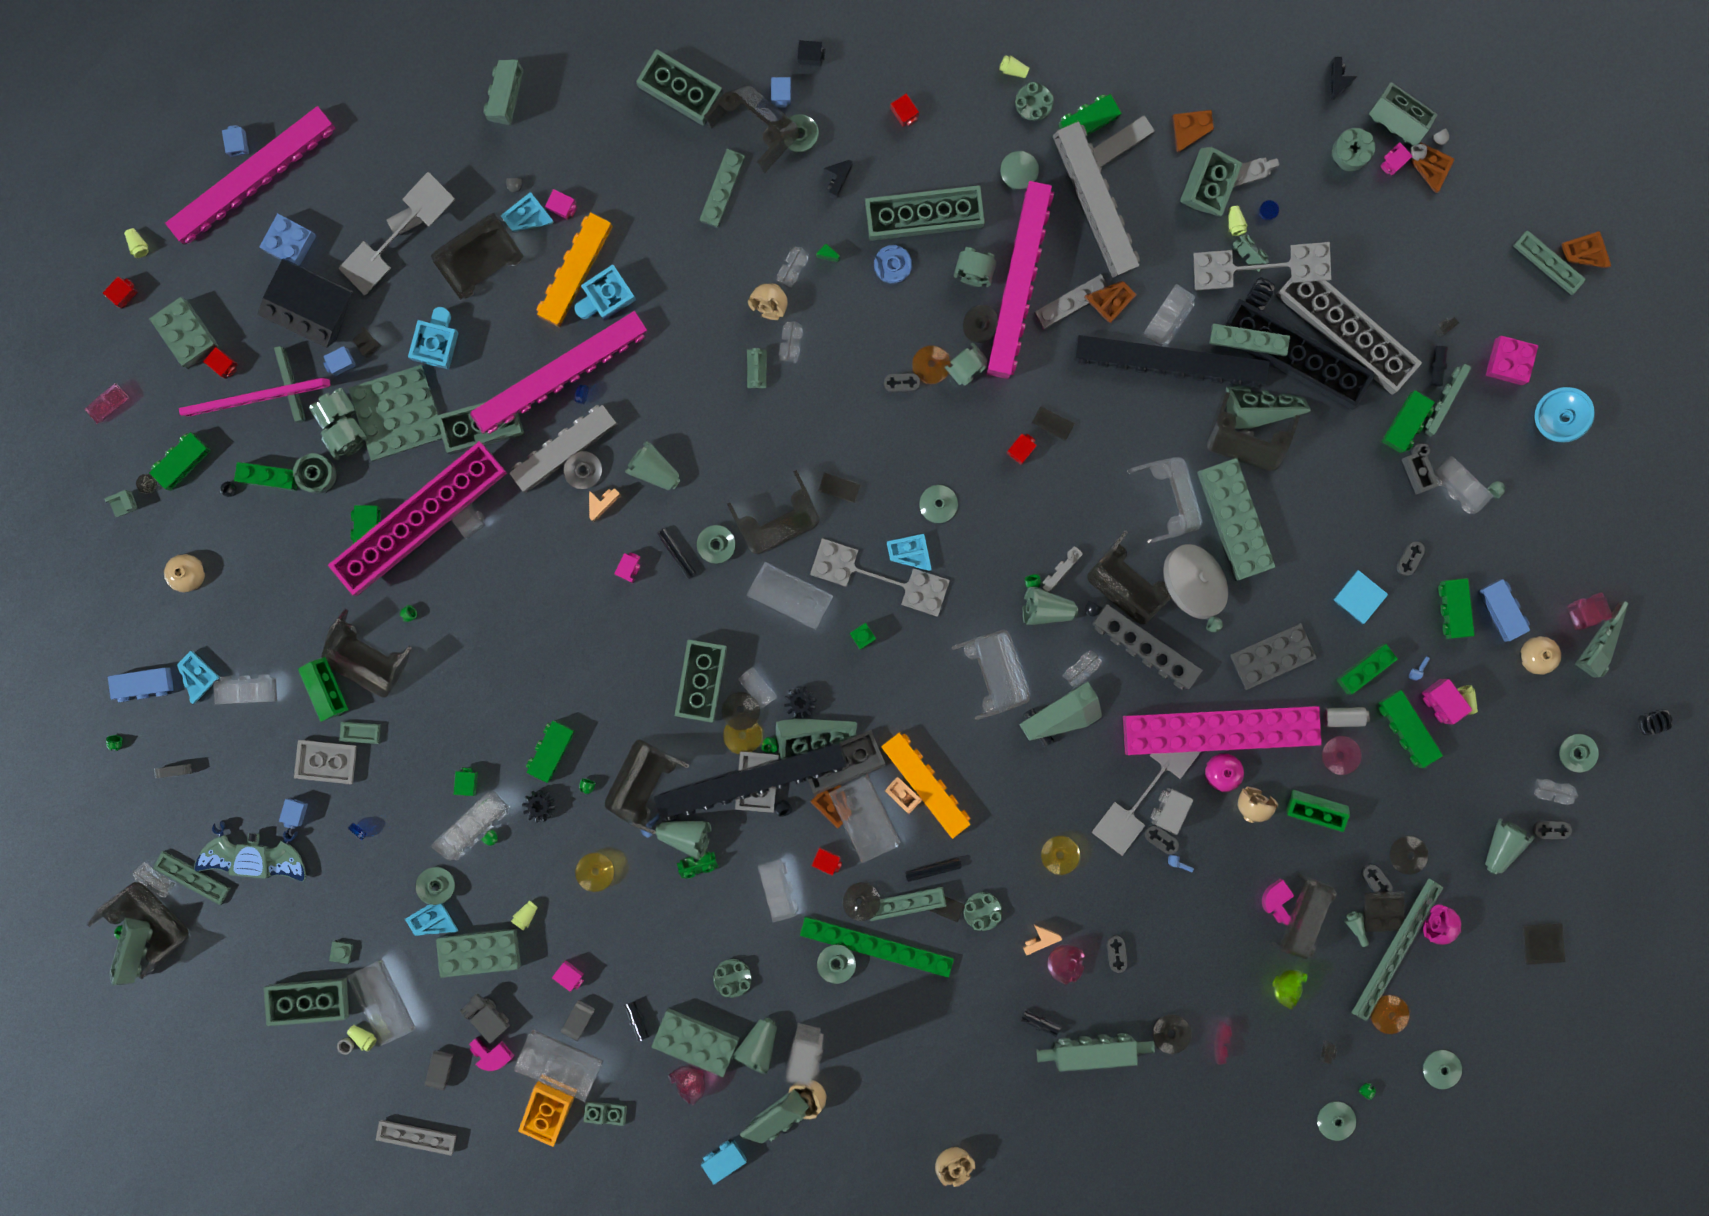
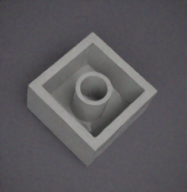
(1171, 810)

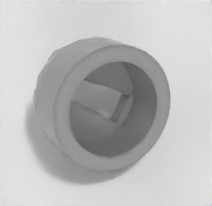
(1441, 137)
(1418, 151)
(344, 1048)

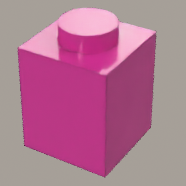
(561, 204)
(568, 976)

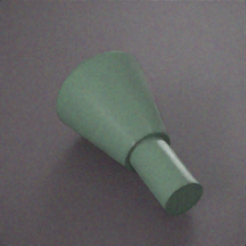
(1356, 924)

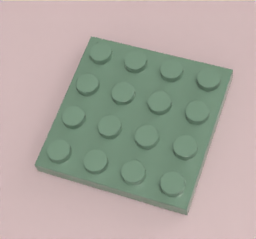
(396, 412)

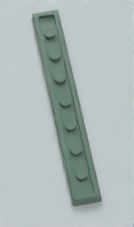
(1397, 949)

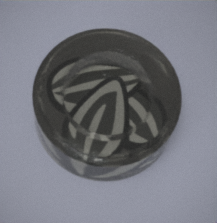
(146, 483)

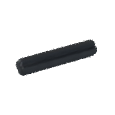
(676, 553)
(934, 869)

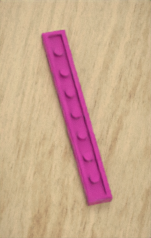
(254, 397)

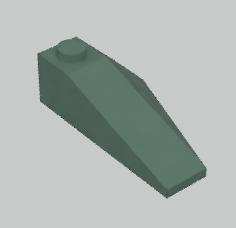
(1601, 648)
(1068, 713)
(803, 735)

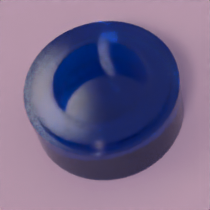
(1269, 210)
(581, 394)
(355, 829)

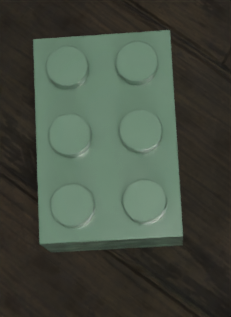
(184, 332)

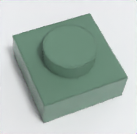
(341, 952)

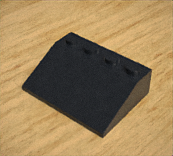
(305, 303)

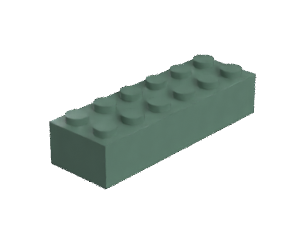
(924, 213)
(1236, 519)

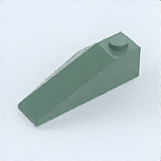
(1259, 408)

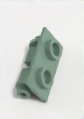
(1247, 246)
(756, 368)

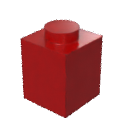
(905, 110)
(120, 291)
(221, 363)
(1022, 448)
(827, 861)

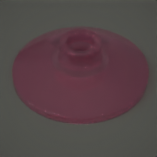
(1351, 756)

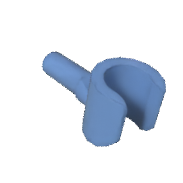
(1418, 674)
(650, 824)
(1174, 861)

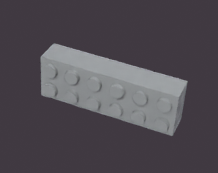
(805, 1054)

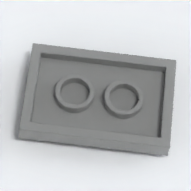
(325, 761)
(757, 802)

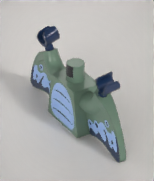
(251, 858)

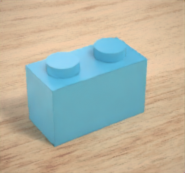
(723, 1161)

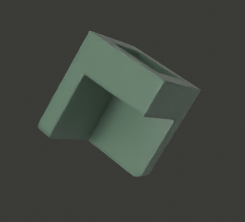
(122, 503)

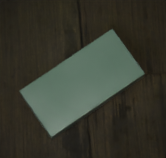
(360, 732)

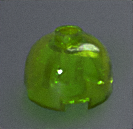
(1289, 987)

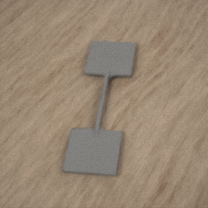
(428, 201)
(1307, 264)
(922, 591)
(1120, 826)

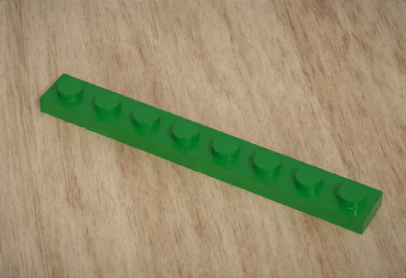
(877, 947)

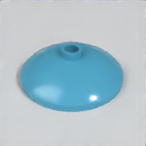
(1563, 404)

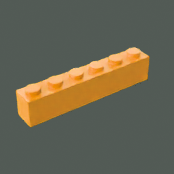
(574, 270)
(925, 785)

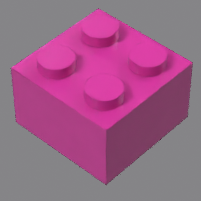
(1512, 360)
(1446, 701)

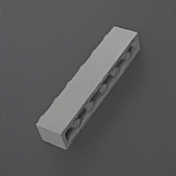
(557, 451)

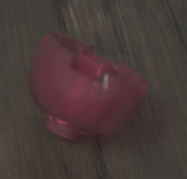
(1066, 963)
(689, 1083)

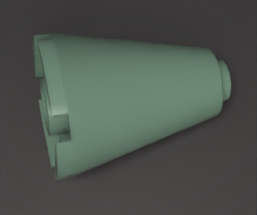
(653, 468)
(1047, 608)
(685, 836)
(1506, 846)
(757, 1047)

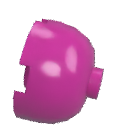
(1223, 764)
(1442, 925)

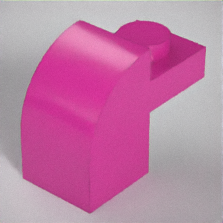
(1274, 897)
(492, 1059)

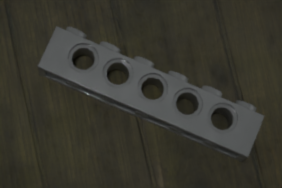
(1189, 671)

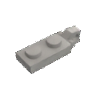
(1255, 170)
(1062, 569)

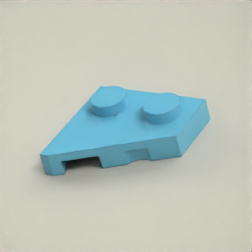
(526, 214)
(910, 552)
(196, 676)
(431, 920)

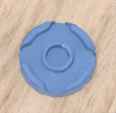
(892, 264)

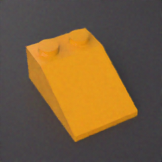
(545, 1113)

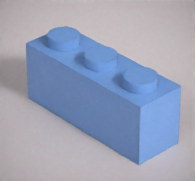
(1504, 610)
(140, 684)

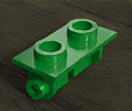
(689, 868)

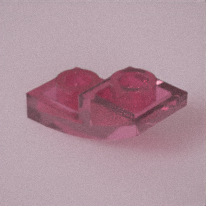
(106, 403)
(1222, 1037)

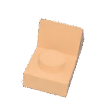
(598, 507)
(903, 795)
(1046, 938)

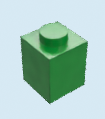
(862, 636)
(465, 782)

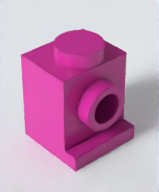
(1396, 159)
(628, 566)

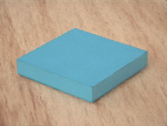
(1360, 597)

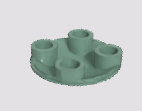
(1034, 101)
(1019, 169)
(982, 911)
(732, 978)

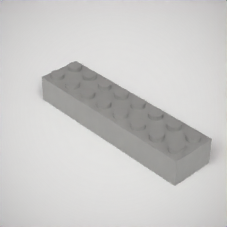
(1095, 199)
(1351, 331)

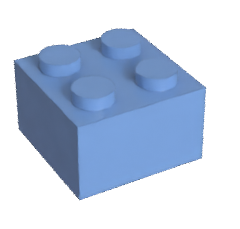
(287, 240)

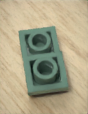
(605, 1113)

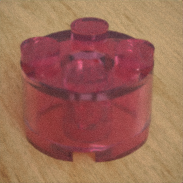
(1589, 611)

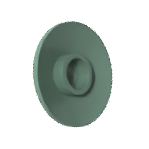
(810, 130)
(934, 513)
(708, 537)
(1588, 753)
(430, 878)
(829, 971)
(1433, 1065)
(1328, 1116)

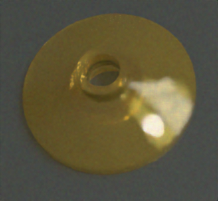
(748, 744)
(1070, 855)
(585, 876)

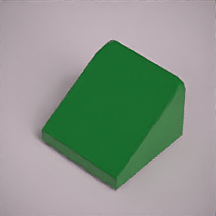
(828, 253)

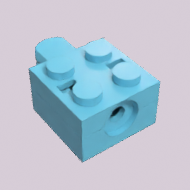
(604, 297)
(436, 341)

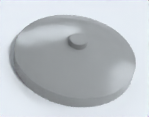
(1195, 581)

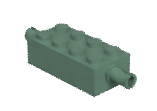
(1095, 1053)

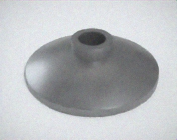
(589, 476)

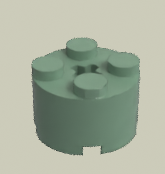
(1362, 143)
(975, 267)
(966, 364)
(332, 408)
(343, 438)
(315, 484)

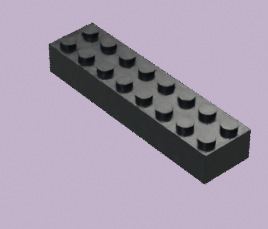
(1306, 358)

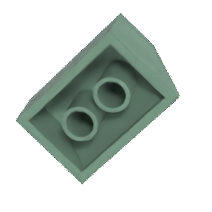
(503, 91)
(1403, 114)
(1211, 181)
(130, 951)
(776, 1118)

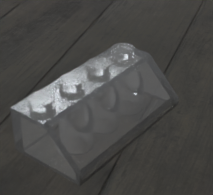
(790, 595)
(865, 818)
(470, 826)
(381, 1002)
(558, 1065)

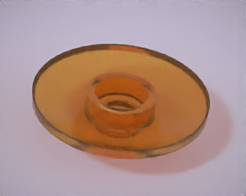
(931, 374)
(1380, 1014)

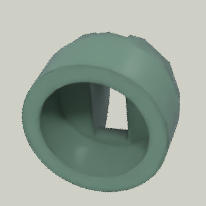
(1497, 489)
(1214, 624)

